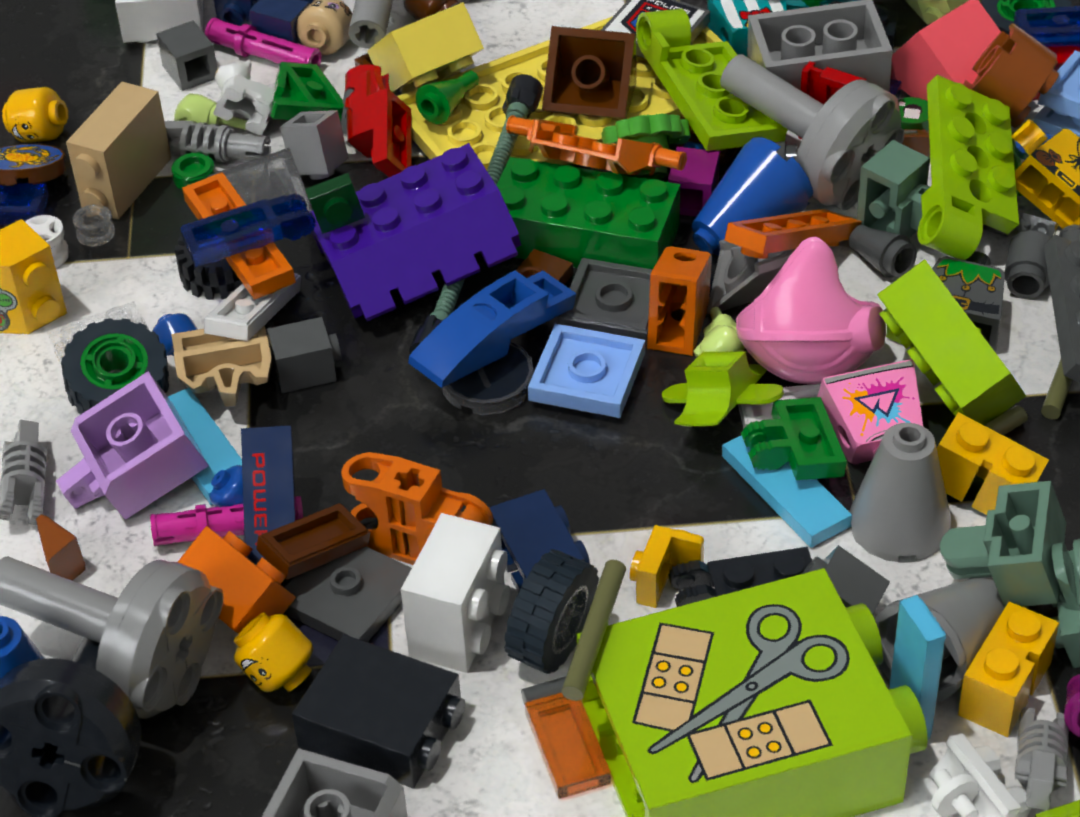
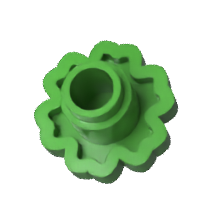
(659, 128)

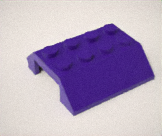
(418, 225)

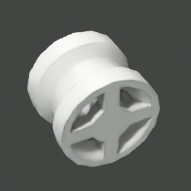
(52, 232)

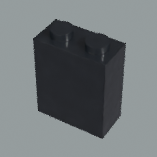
(379, 710)

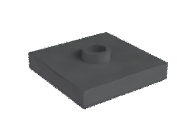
(349, 594)

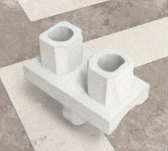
(971, 784)

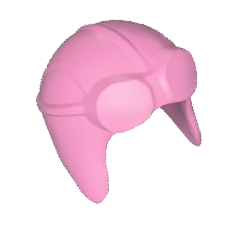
(807, 322)

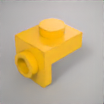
(663, 550)

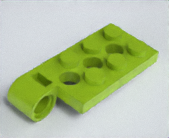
(693, 82)
(968, 155)

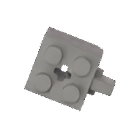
(335, 788)

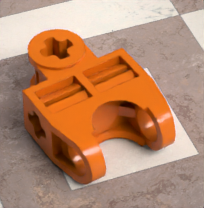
(403, 506)

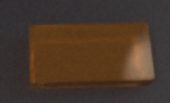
(567, 745)

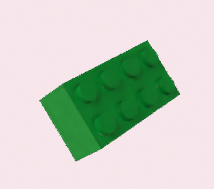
(589, 213)

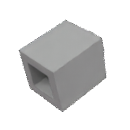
(315, 142)

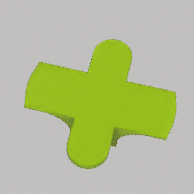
(716, 385)

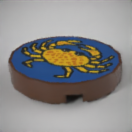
(30, 161)

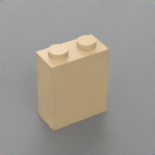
(119, 148)

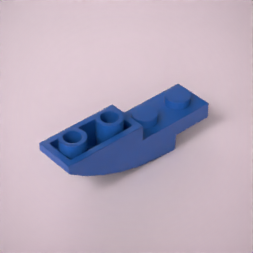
(487, 322)

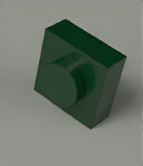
(335, 203)

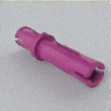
(248, 41)
(187, 525)

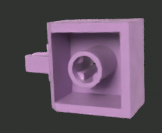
(131, 449)

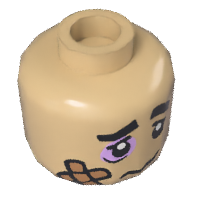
(326, 23)

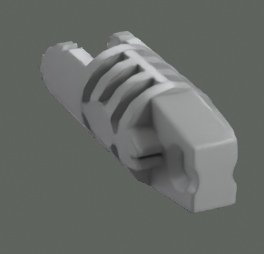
(23, 473)
(1041, 757)

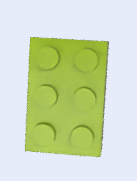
(948, 346)

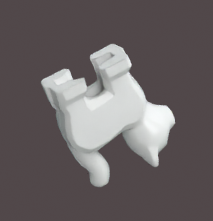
(243, 96)

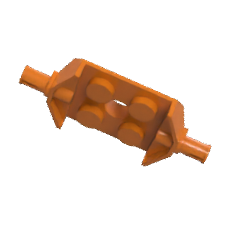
(561, 143)

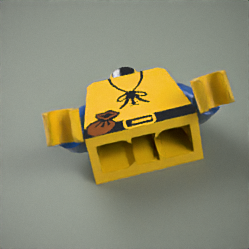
(1049, 172)

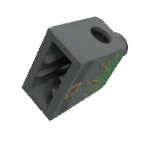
(976, 289)

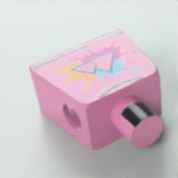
(869, 403)

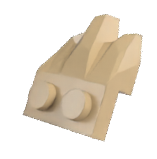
(221, 362)

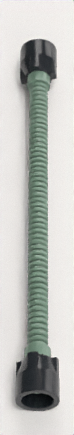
(520, 101)

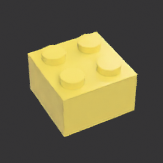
(427, 49)

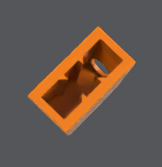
(677, 283)

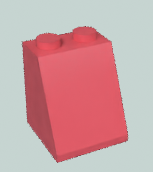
(944, 49)

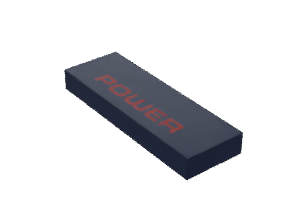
(267, 482)

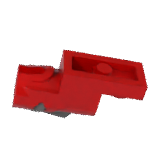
(376, 119)

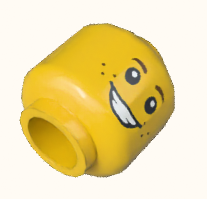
(35, 115)
(273, 652)

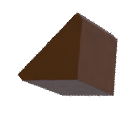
(590, 72)

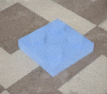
(586, 370)

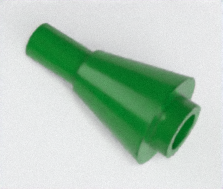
(440, 99)

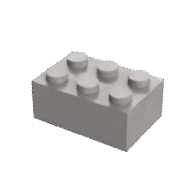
(831, 36)

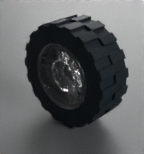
(550, 611)

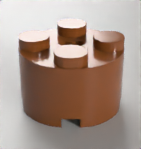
(1015, 71)

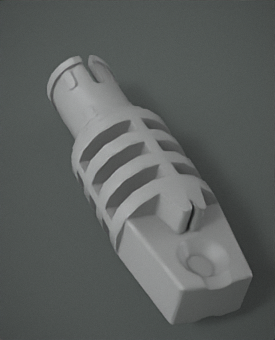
(215, 141)

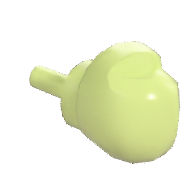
(201, 109)
(719, 335)

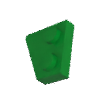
(303, 89)

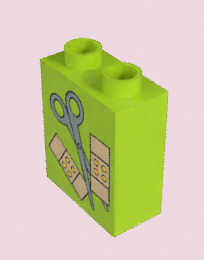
(753, 707)

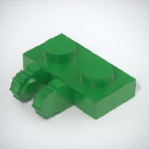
(796, 434)

